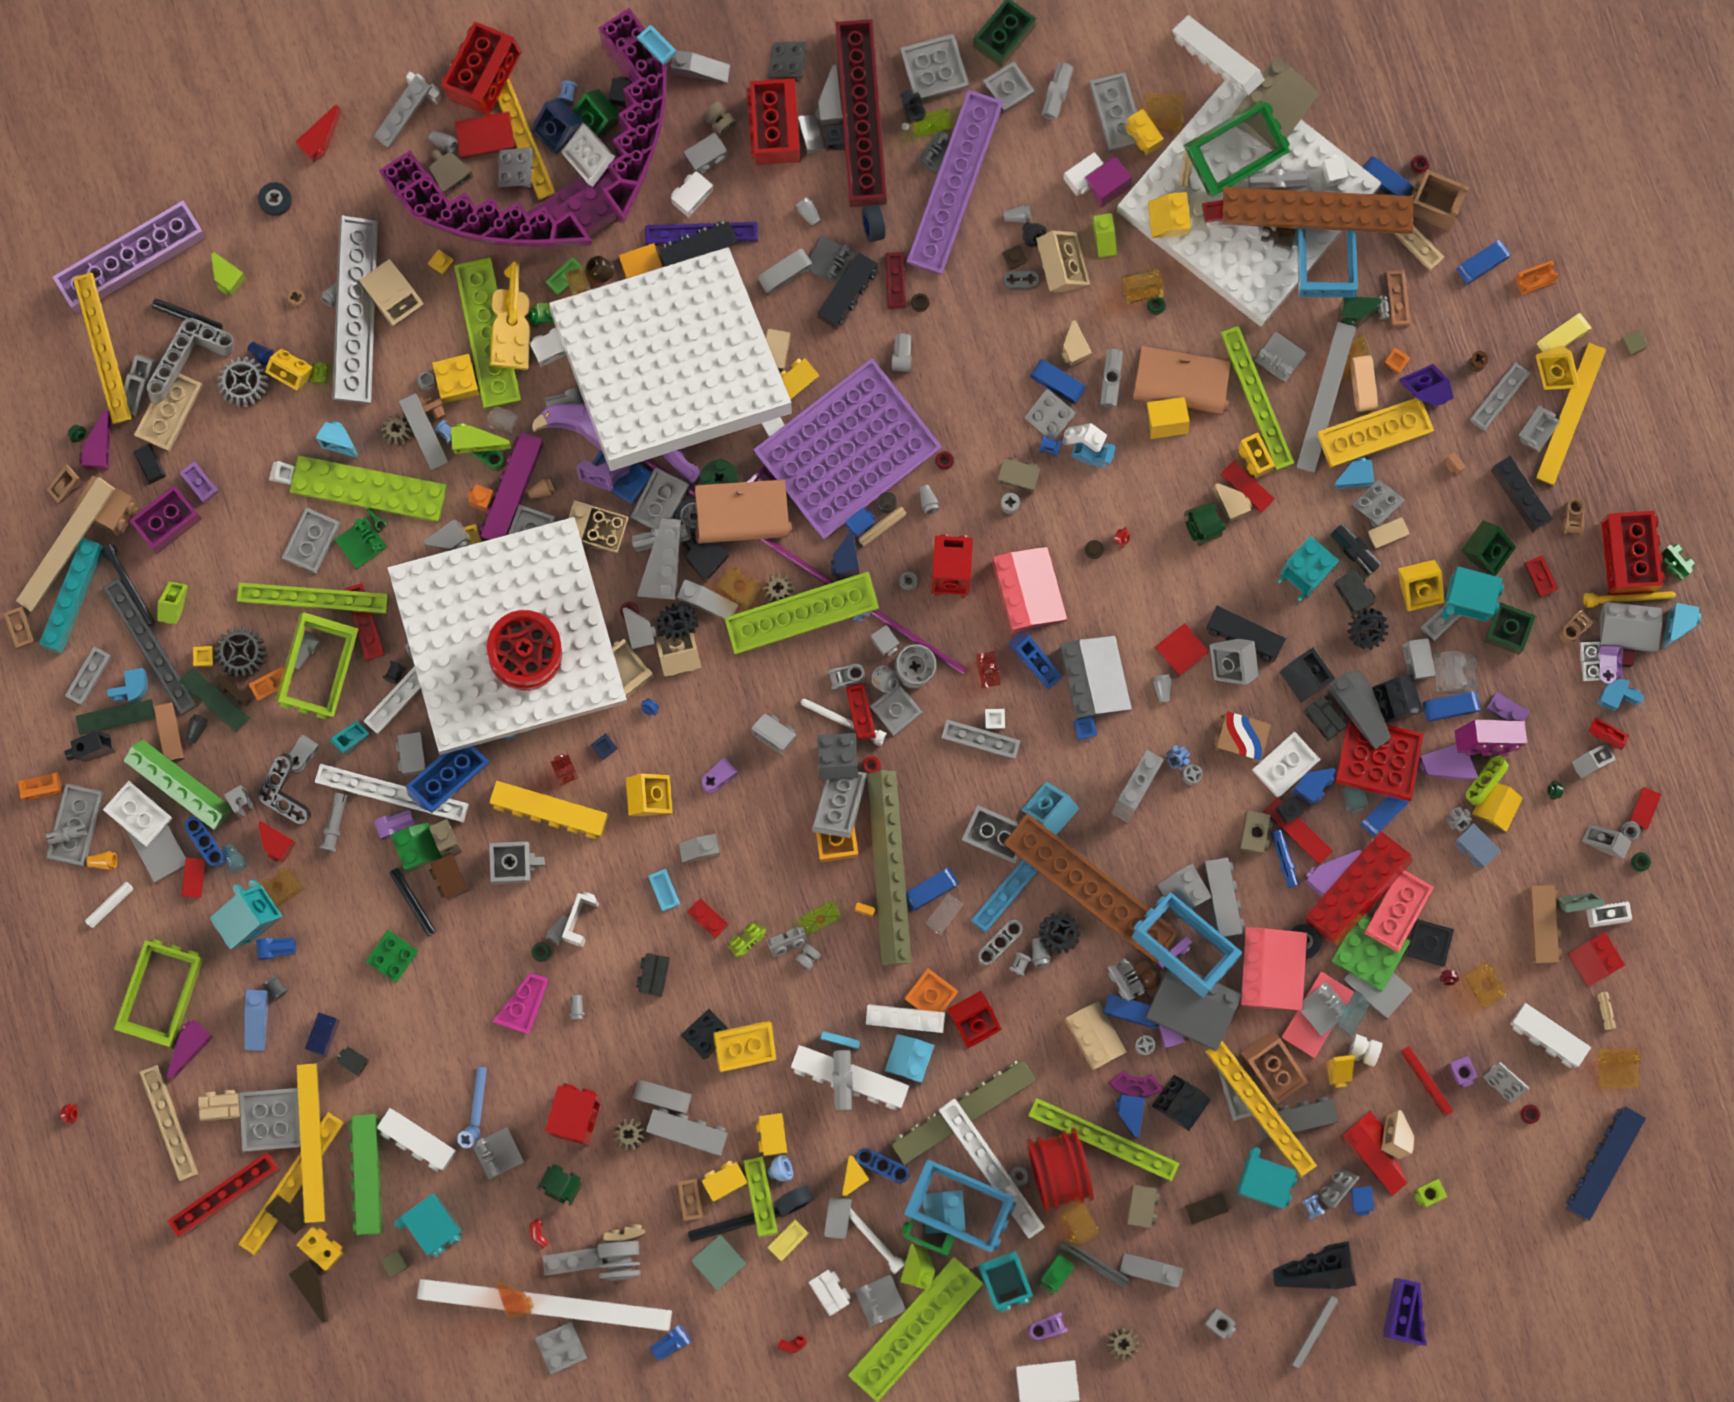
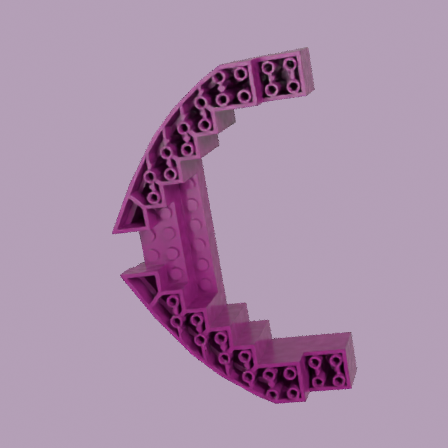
(579, 208)

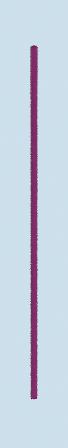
(826, 580)

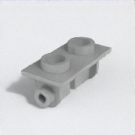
(780, 946)

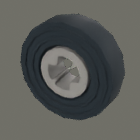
(284, 199)
(1313, 936)

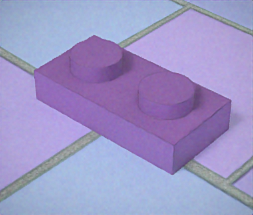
(199, 482)
(1506, 709)
(1181, 948)

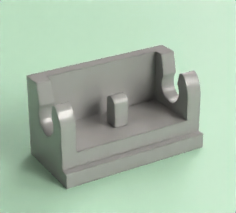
(1538, 429)
(1419, 659)
(237, 798)

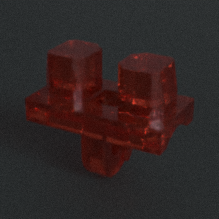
(985, 662)

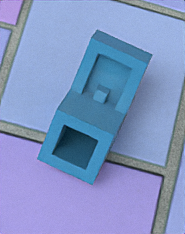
(1098, 459)
(135, 688)
(1615, 692)

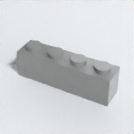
(1223, 900)
(686, 1132)

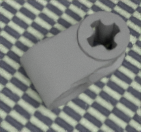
(845, 677)
(303, 752)

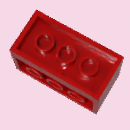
(481, 68)
(773, 121)
(1632, 552)
(573, 1114)

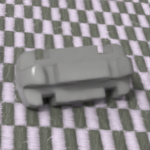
(1383, 309)

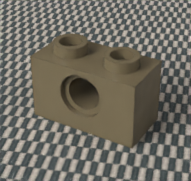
(1248, 841)

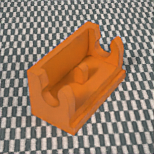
(1536, 277)
(267, 684)
(40, 786)

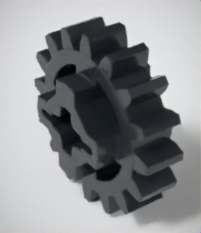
(677, 621)
(1369, 636)
(1057, 940)

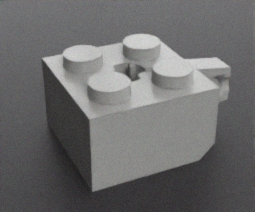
(520, 854)

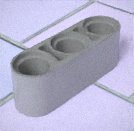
(785, 271)
(1004, 934)
(662, 1096)

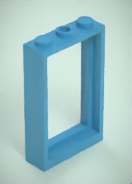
(1327, 289)
(1200, 986)
(921, 1188)

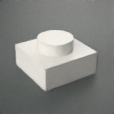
(995, 718)

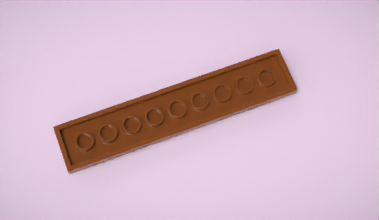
(1317, 210)
(1085, 882)

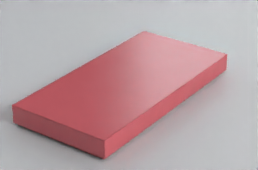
(1399, 911)
(1301, 1032)

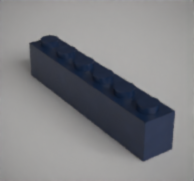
(1605, 1163)

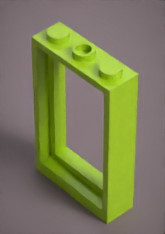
(326, 626)
(122, 1024)

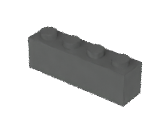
(1305, 1116)

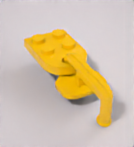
(508, 341)

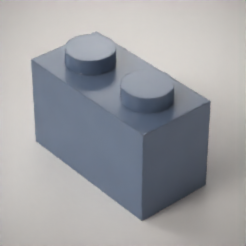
(1477, 846)

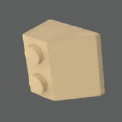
(678, 655)

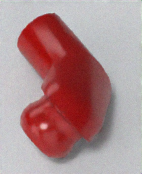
(535, 1233)
(793, 1346)

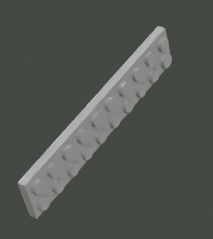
(354, 311)

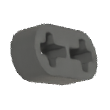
(1021, 275)

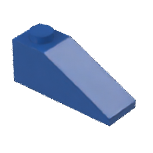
(1034, 659)

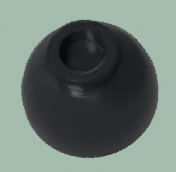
(1031, 232)

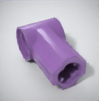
(389, 825)

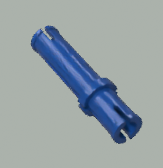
(1287, 866)

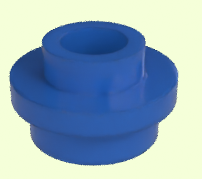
(649, 707)

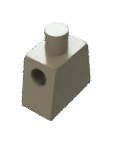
(448, 172)
(445, 838)

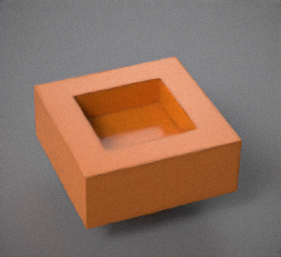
(1396, 360)

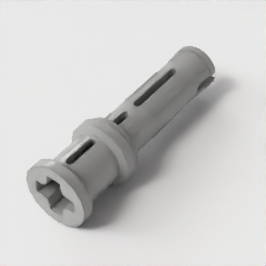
(331, 832)

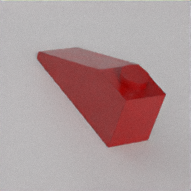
(317, 138)

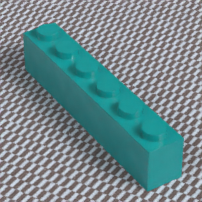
(71, 596)

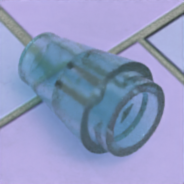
(234, 859)

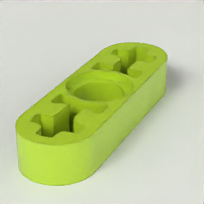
(1491, 767)

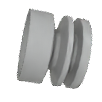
(922, 658)
(619, 1260)

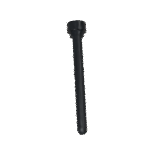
(110, 553)

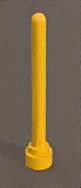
(1592, 599)

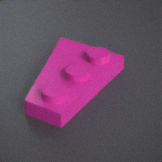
(523, 1007)

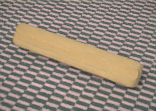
(881, 526)

